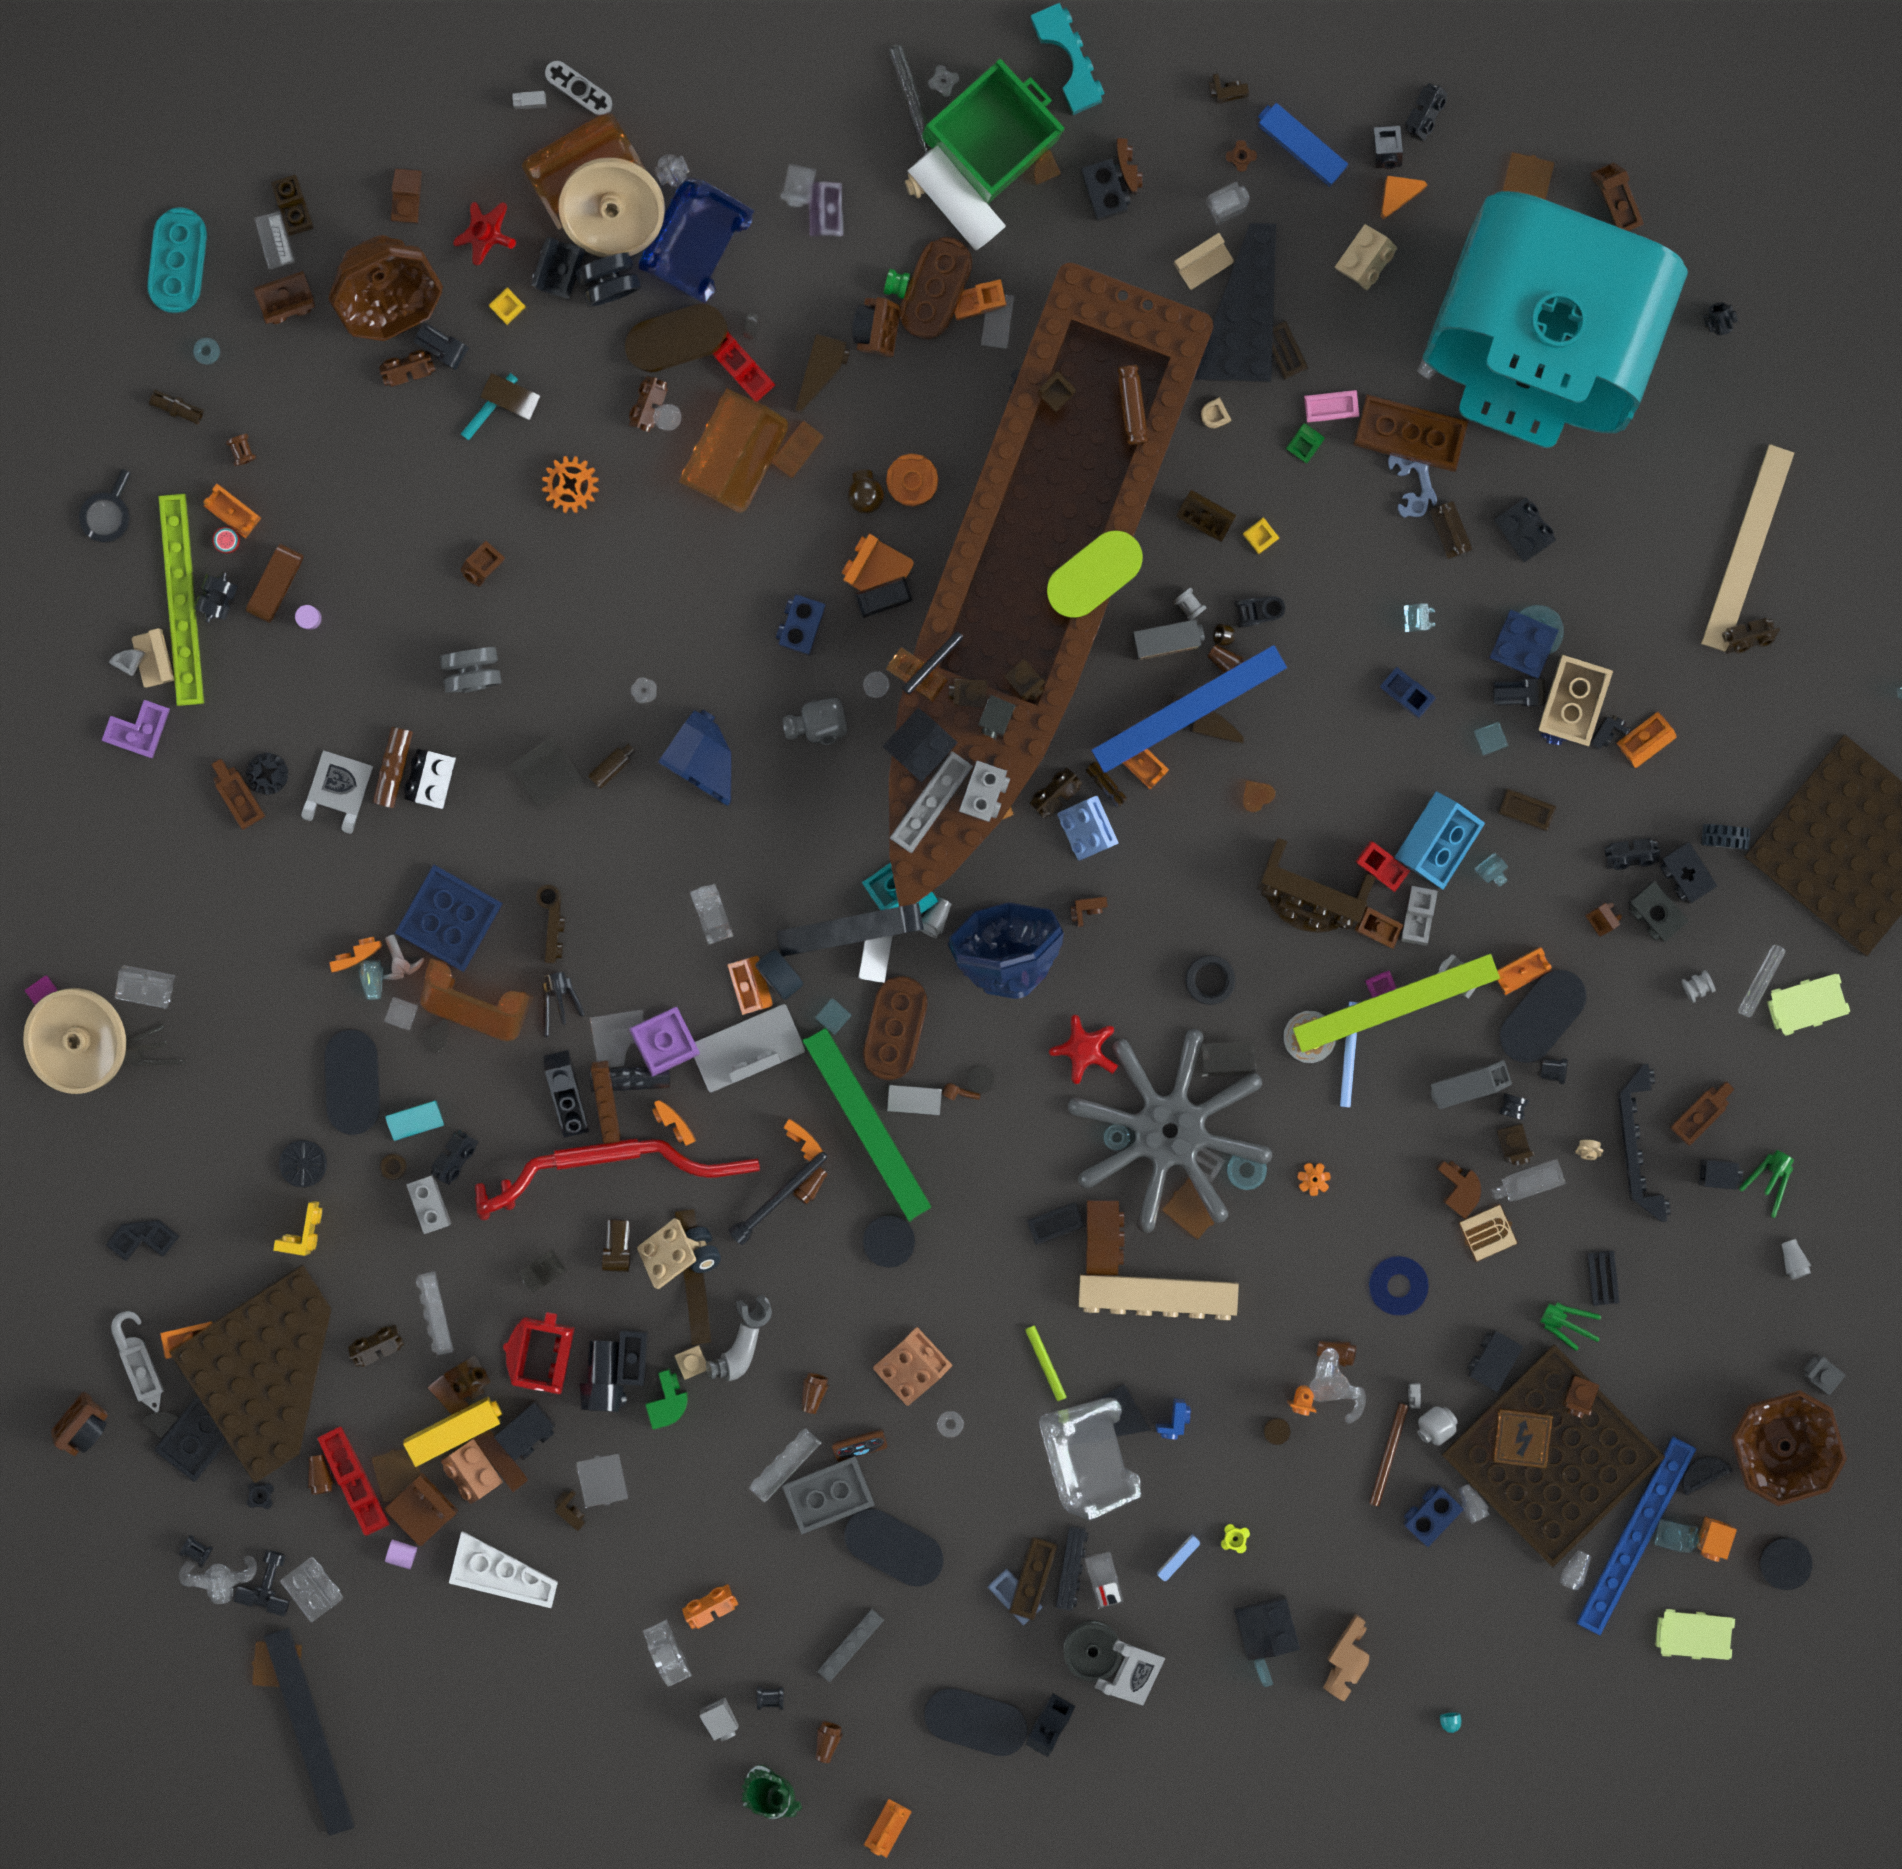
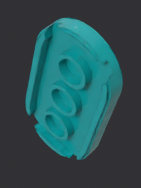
(177, 260)

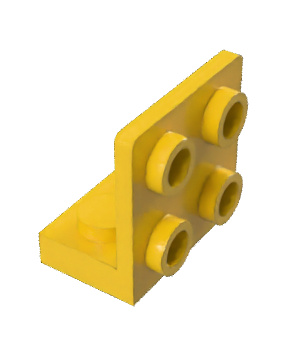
(293, 1243)

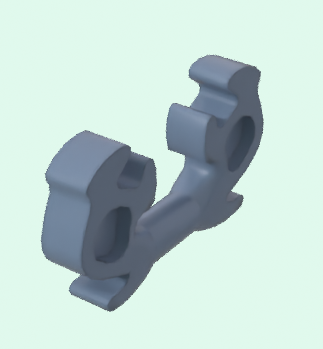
(1416, 505)

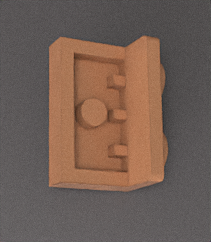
(471, 1472)

